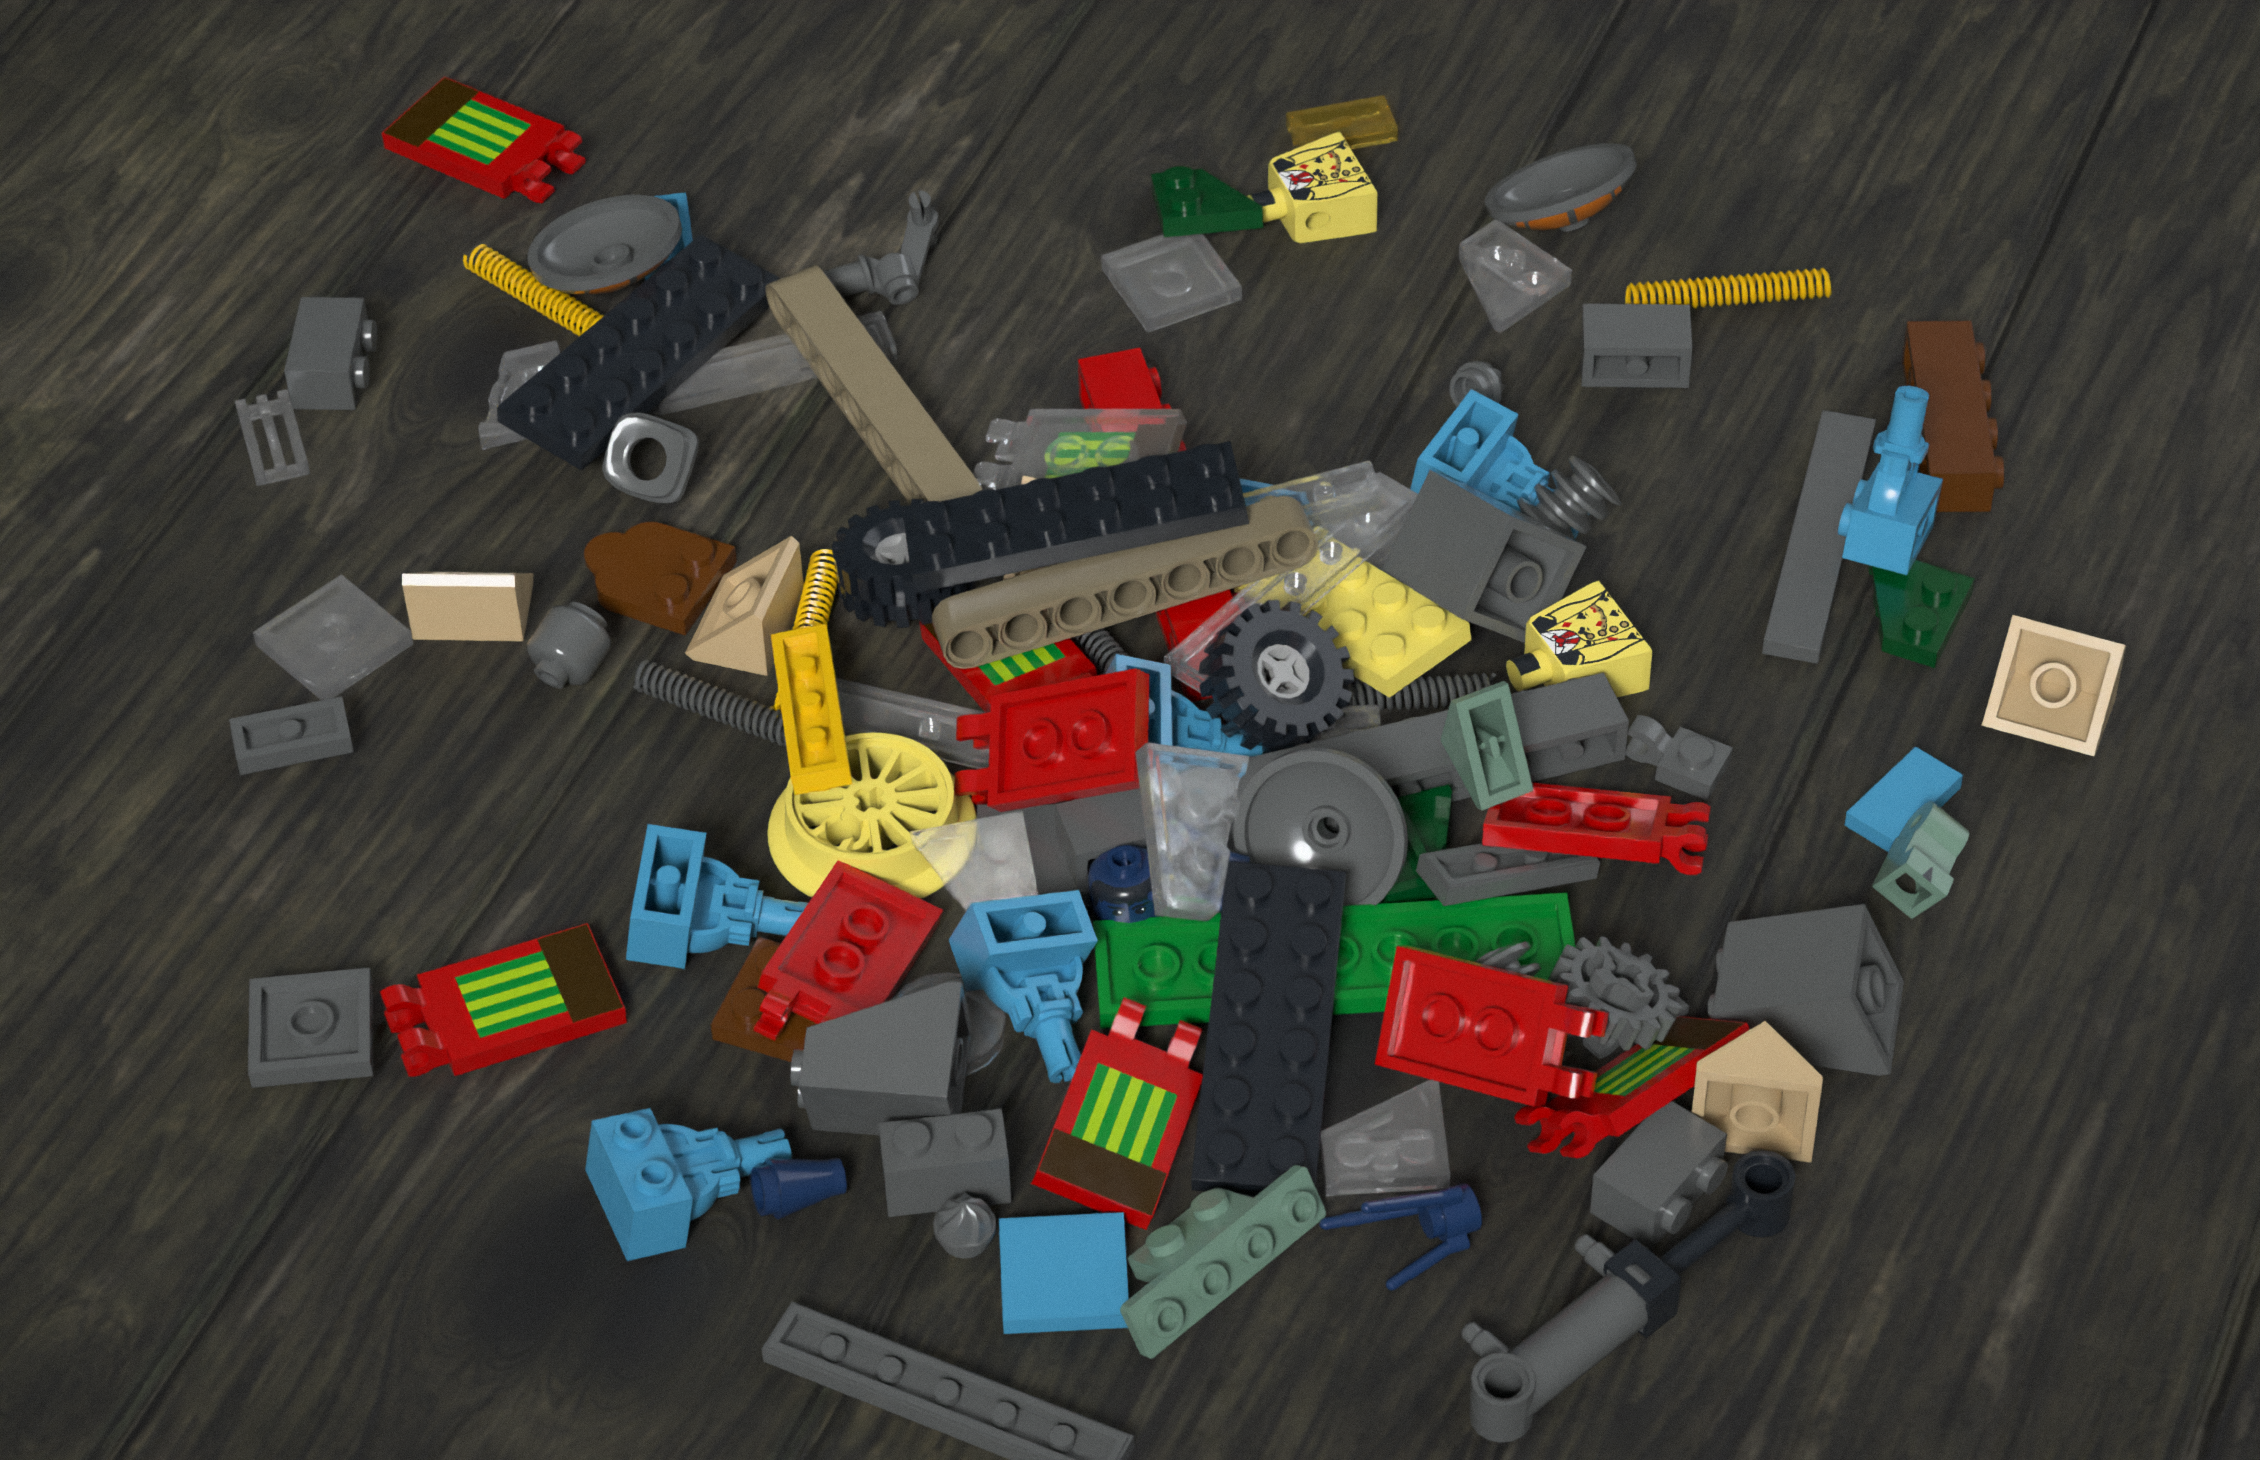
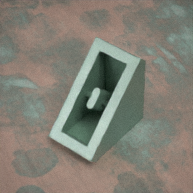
(1487, 746)

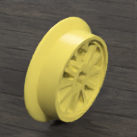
(889, 792)

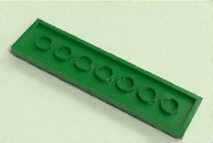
(1173, 960)

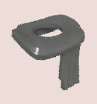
(680, 448)

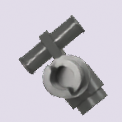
(895, 274)

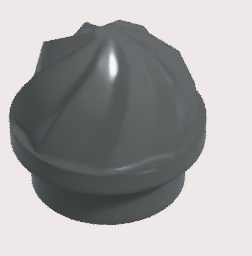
(1478, 377)
(964, 1226)

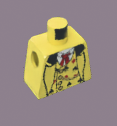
(1319, 192)
(1581, 639)

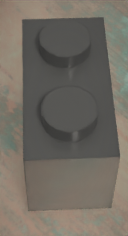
(1635, 345)
(329, 353)
(944, 1159)
(1659, 1174)

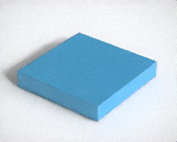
(1063, 1272)

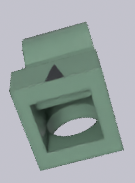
(1927, 854)

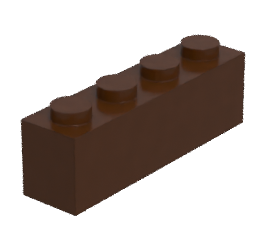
(1956, 425)

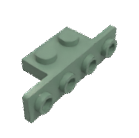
(1213, 1253)

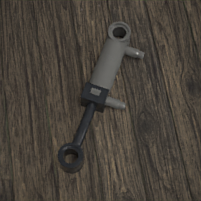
(1632, 1297)

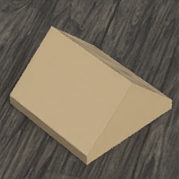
(467, 605)
(749, 607)
(2054, 685)
(1760, 1095)

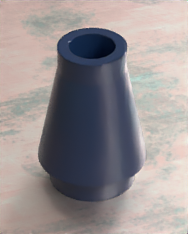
(794, 1184)

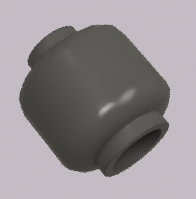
(569, 645)

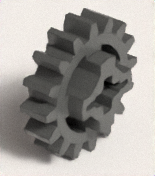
(1623, 986)

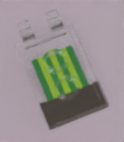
(1073, 440)

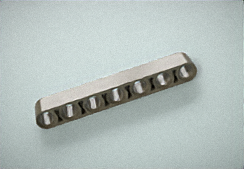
(868, 388)
(1120, 585)

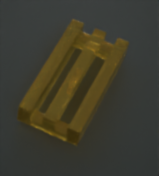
(1360, 122)

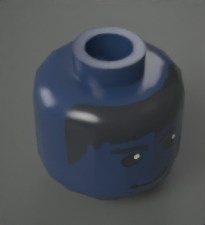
(1121, 885)

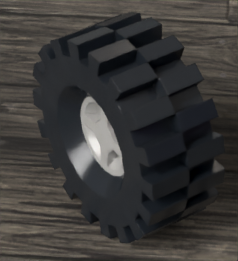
(876, 570)
(1303, 669)

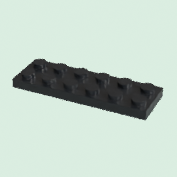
(638, 351)
(1074, 516)
(1268, 1026)

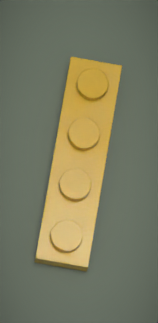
(811, 709)

